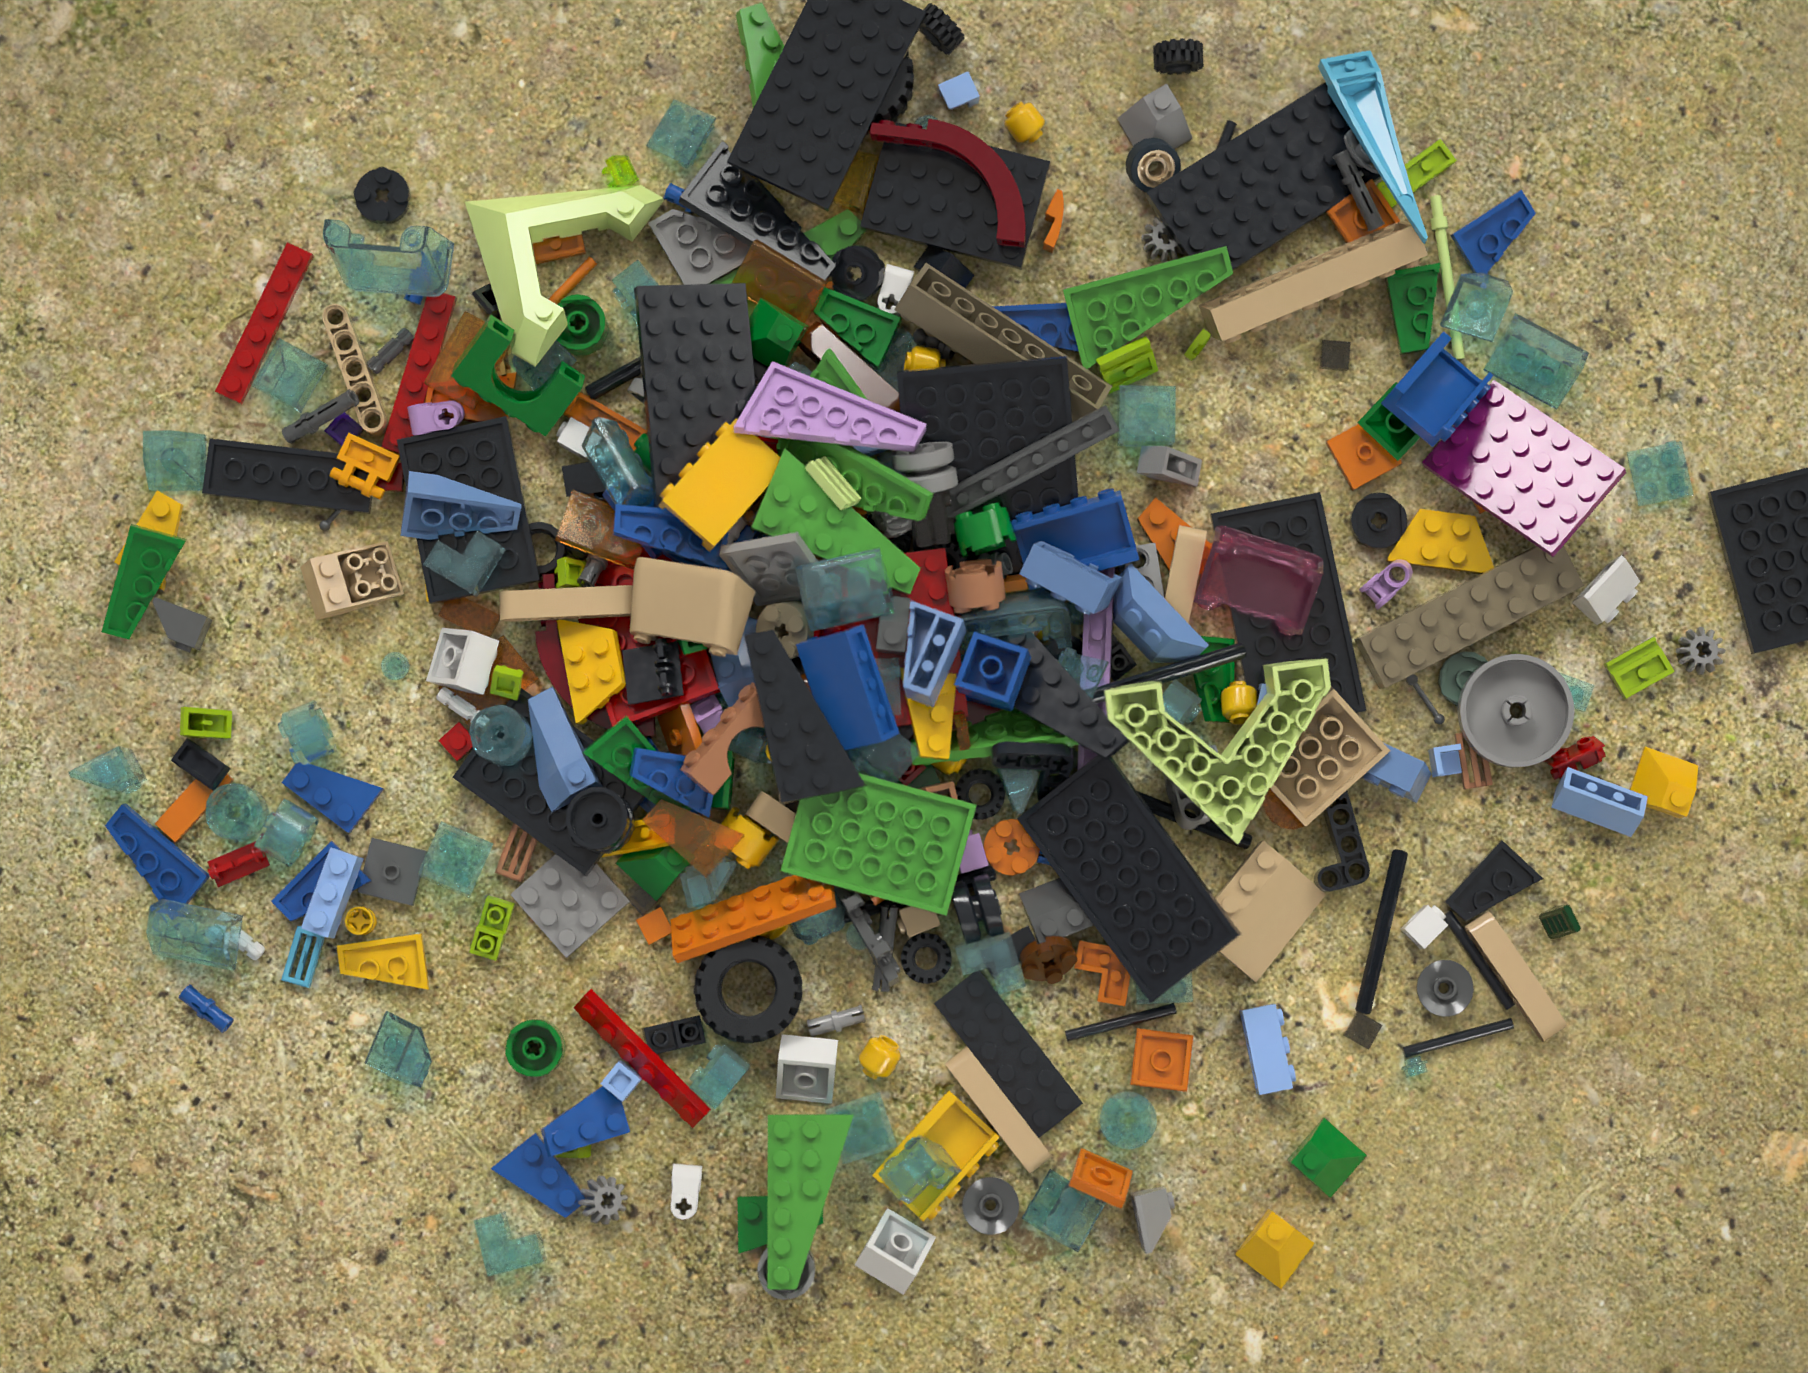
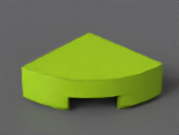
(1197, 345)

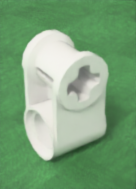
(894, 285)
(685, 1184)

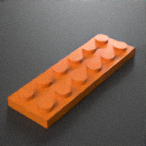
(748, 915)

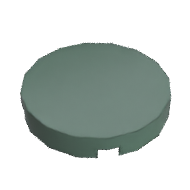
(1456, 672)

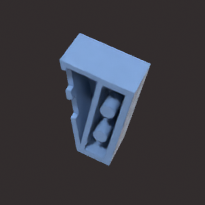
(1069, 578)
(930, 651)
(1400, 774)

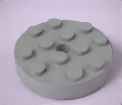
(1544, 704)

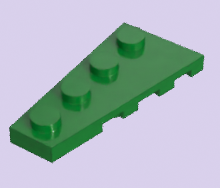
(615, 754)

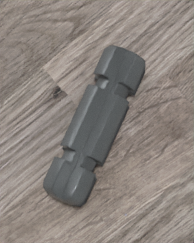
(390, 350)

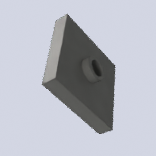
(392, 871)

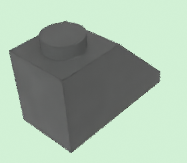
(182, 625)
(894, 628)

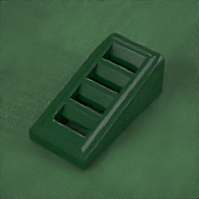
(1559, 921)

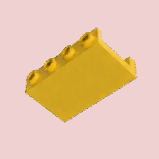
(721, 484)
(963, 1138)

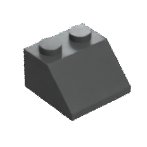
(1053, 911)

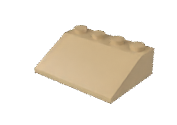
(1327, 759)
(1268, 905)

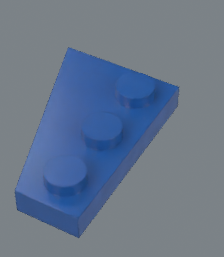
(663, 773)
(333, 794)
(297, 895)
(588, 1122)
(541, 1176)

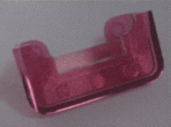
(1260, 578)

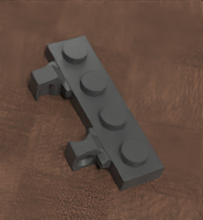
(875, 944)

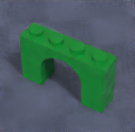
(535, 408)

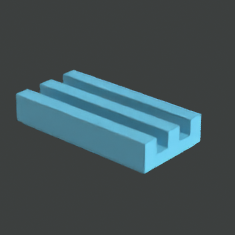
(313, 961)

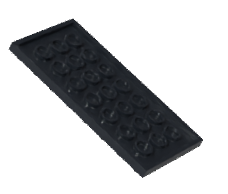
(825, 95)
(1259, 182)
(692, 369)
(1302, 525)
(1129, 876)

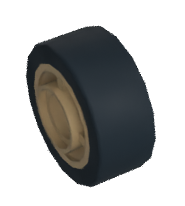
(1143, 155)

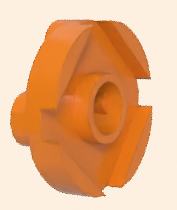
(997, 854)

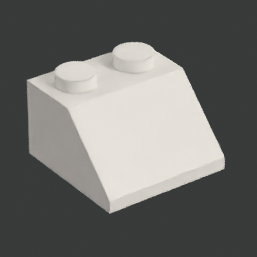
(1607, 591)
(463, 660)
(806, 1068)
(895, 1251)

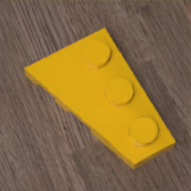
(160, 515)
(933, 724)
(388, 960)

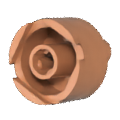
(975, 585)

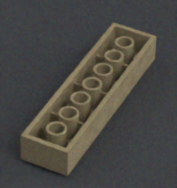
(988, 335)
(1466, 614)

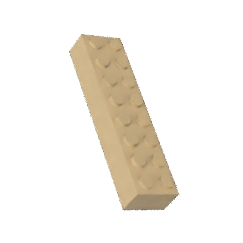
(1312, 281)

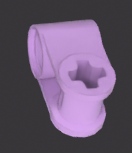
(430, 416)
(1384, 586)

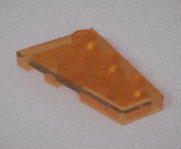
(692, 836)

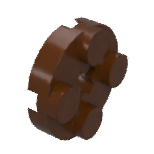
(1048, 959)

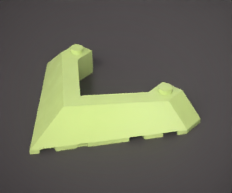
(506, 238)
(1232, 783)

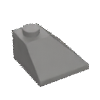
(1156, 117)
(1151, 1214)

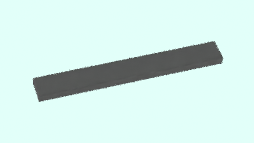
(1031, 461)

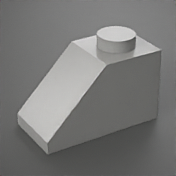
(1169, 465)

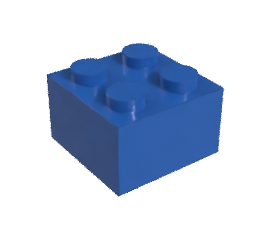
(992, 670)

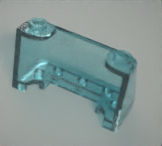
(414, 268)
(1020, 613)

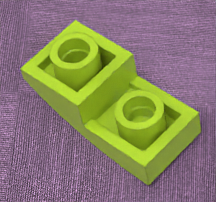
(492, 928)

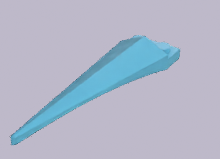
(1360, 96)

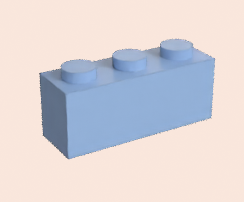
(1599, 802)
(332, 893)
(1267, 1049)

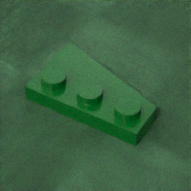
(1213, 681)

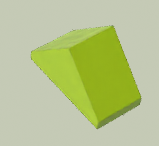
(205, 723)

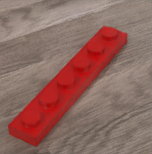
(264, 323)
(422, 357)
(642, 1058)

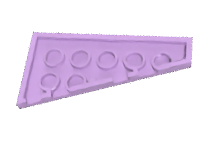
(811, 410)

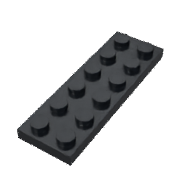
(280, 476)
(1008, 1053)

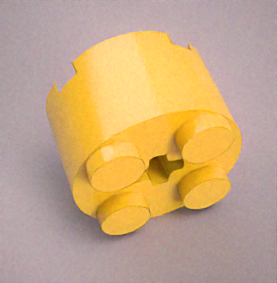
(756, 841)

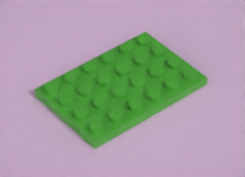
(882, 842)

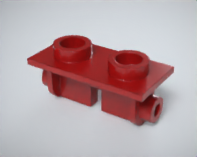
(1586, 751)
(237, 864)

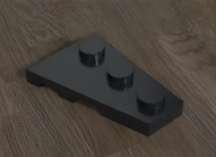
(1491, 881)

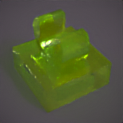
(621, 170)

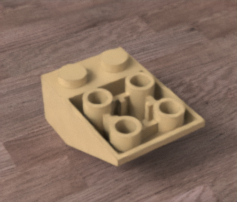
(351, 579)

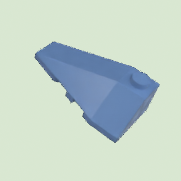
(447, 507)
(558, 752)

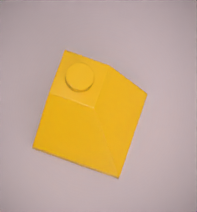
(1666, 782)
(1274, 1248)

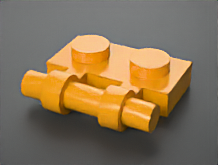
(366, 457)

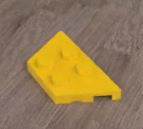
(1443, 542)
(591, 666)

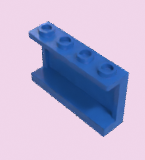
(1436, 393)
(1089, 529)
(848, 687)

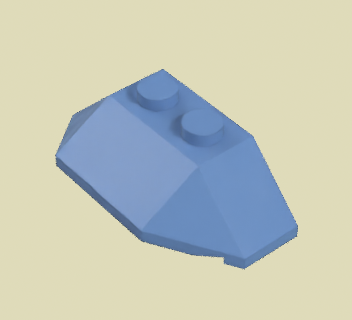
(1152, 621)
(734, 671)

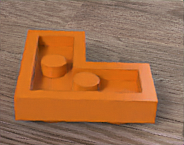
(1114, 976)

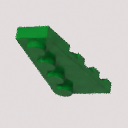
(140, 573)

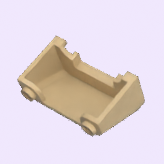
(689, 605)

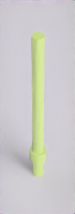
(1439, 225)

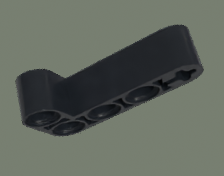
(1344, 859)

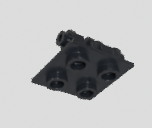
(653, 672)

